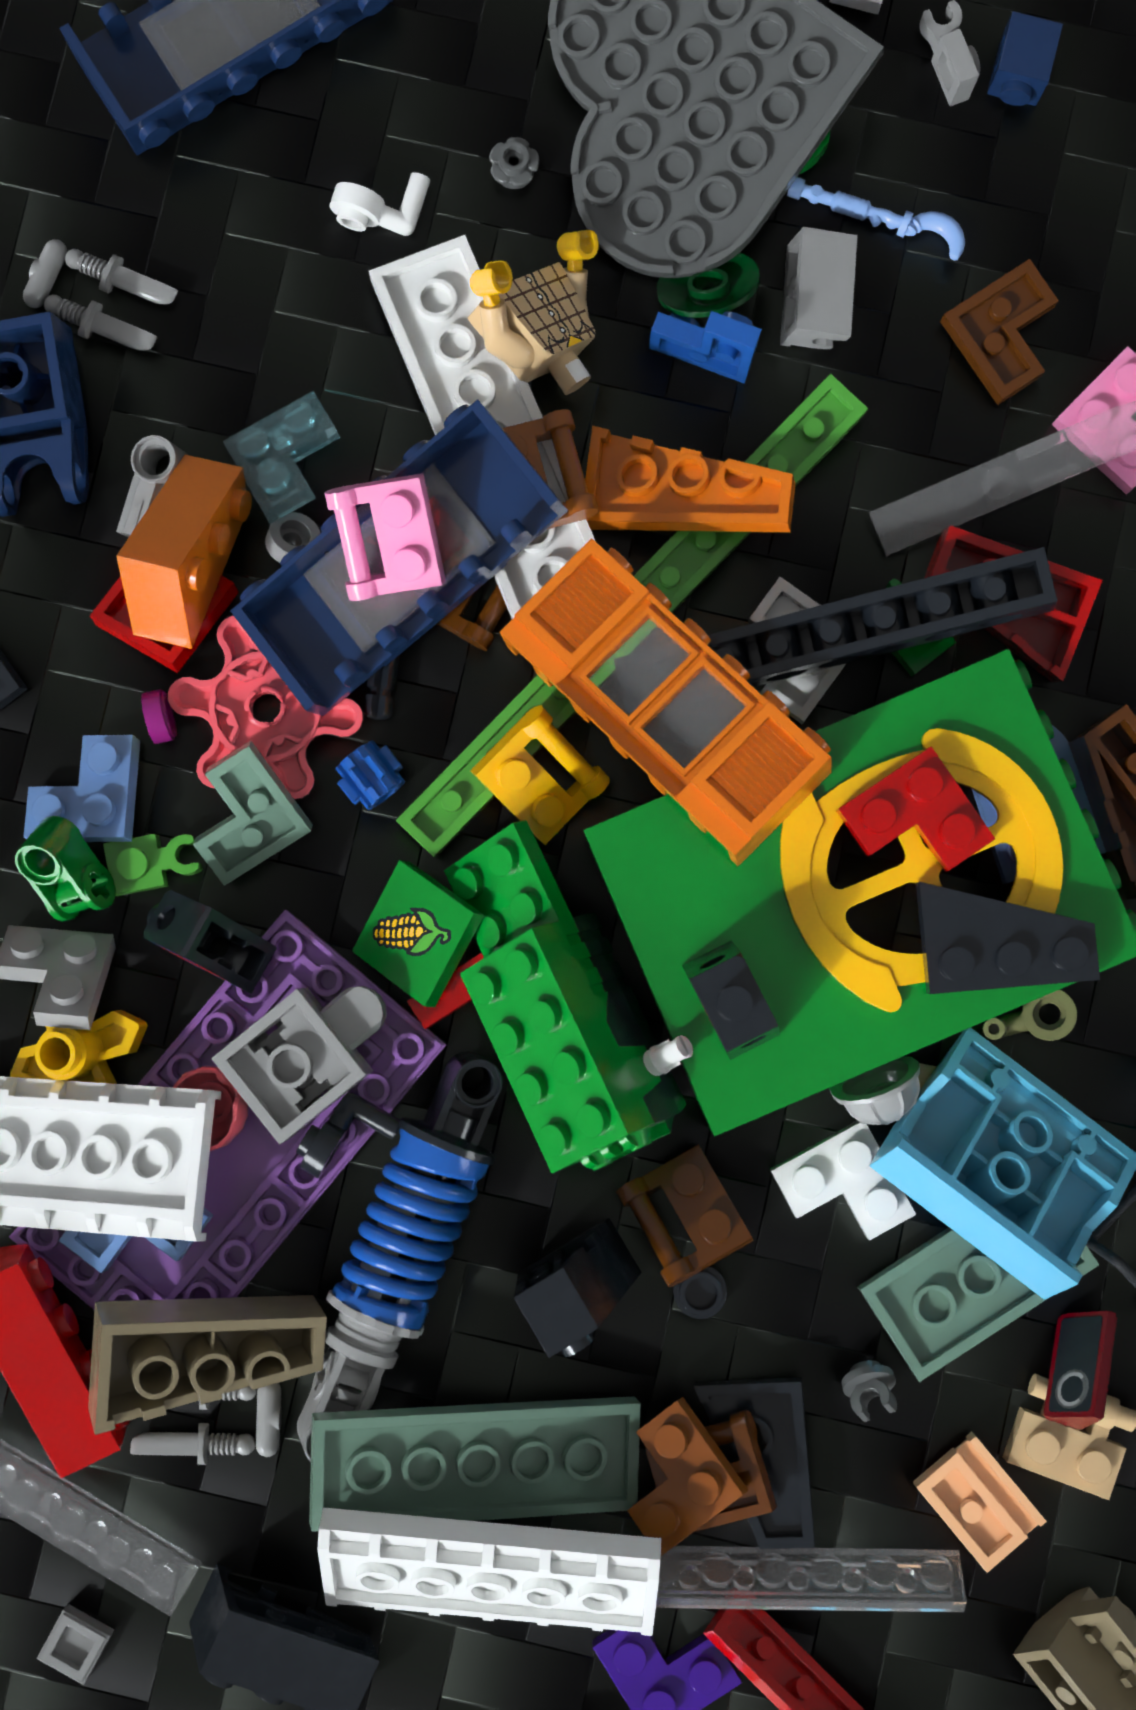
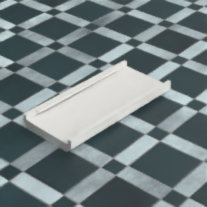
(104, 1157)
(489, 1570)

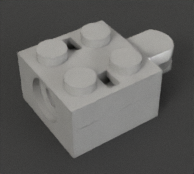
(303, 1057)

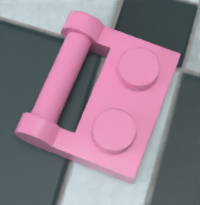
(403, 533)

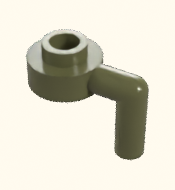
(1029, 1019)

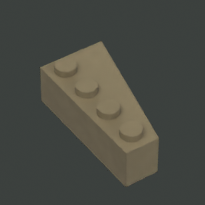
(195, 1350)

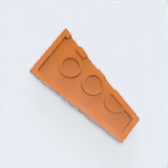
(682, 490)

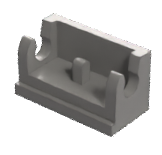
(818, 288)

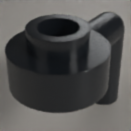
(321, 1144)

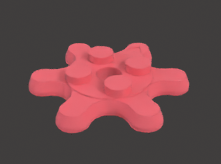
(229, 704)

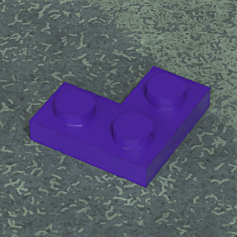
(651, 1681)

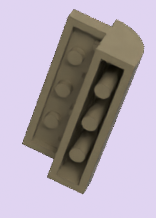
(1083, 1653)

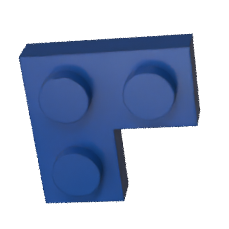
(721, 347)

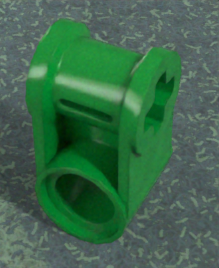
(61, 869)

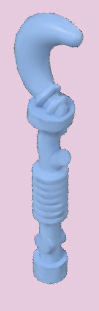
(862, 209)

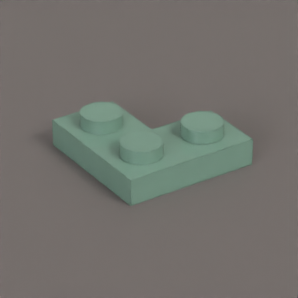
(262, 816)

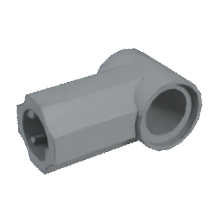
(146, 482)

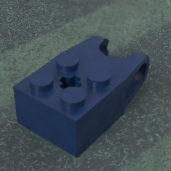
(45, 412)

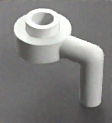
(362, 208)

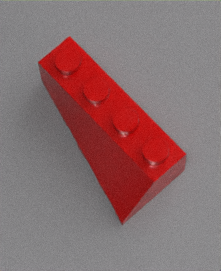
(48, 1364)

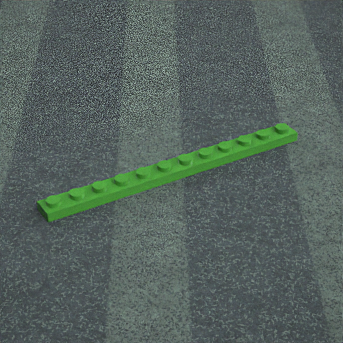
(675, 570)

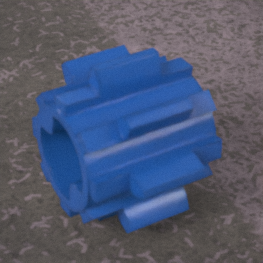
(370, 775)

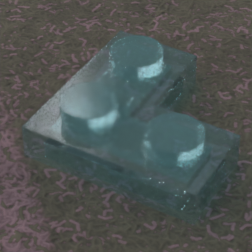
(273, 447)

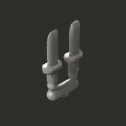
(91, 319)
(202, 1443)

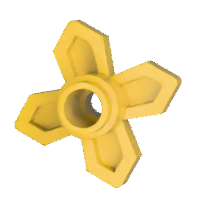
(81, 1053)

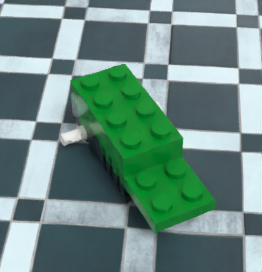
(562, 1012)

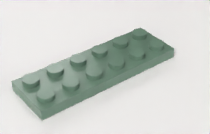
(478, 1459)

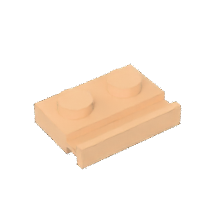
(979, 1502)

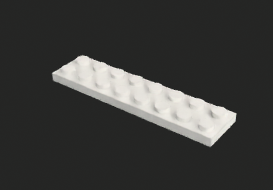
(428, 313)

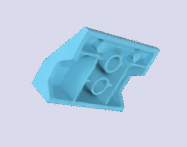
(1007, 1164)

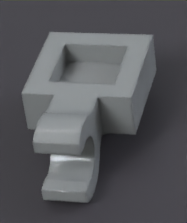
(953, 60)

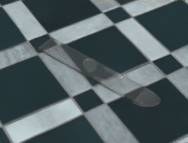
(1006, 478)

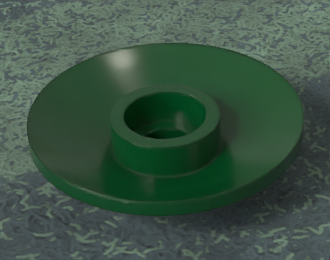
(711, 290)

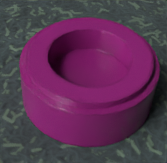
(158, 716)

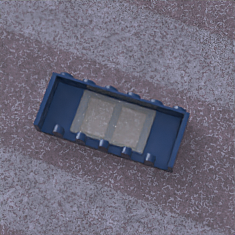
(186, 56)
(484, 512)

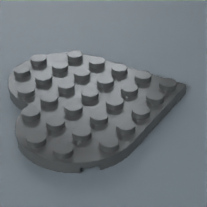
(698, 117)

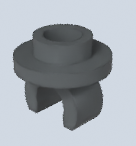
(867, 1381)

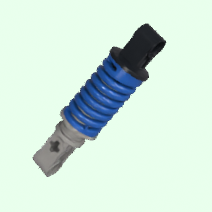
(407, 1247)

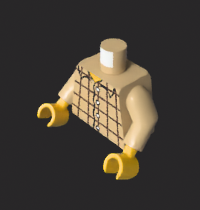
(540, 318)

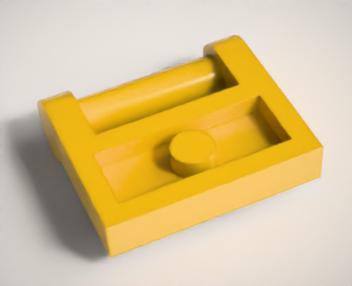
(527, 787)

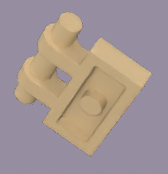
(1065, 1453)

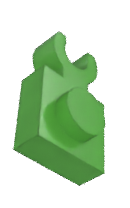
(144, 863)

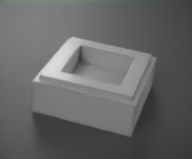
(75, 1644)

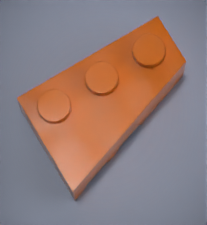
(182, 549)

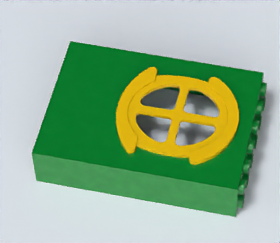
(830, 991)

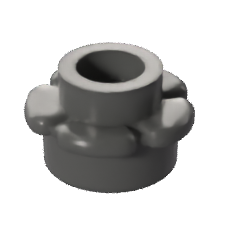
(513, 176)

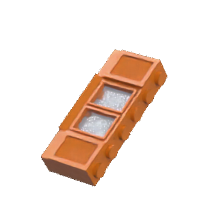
(669, 699)

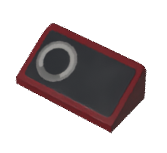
(1080, 1368)

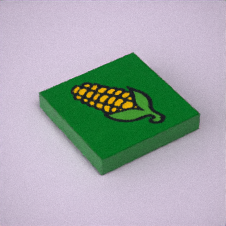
(417, 933)

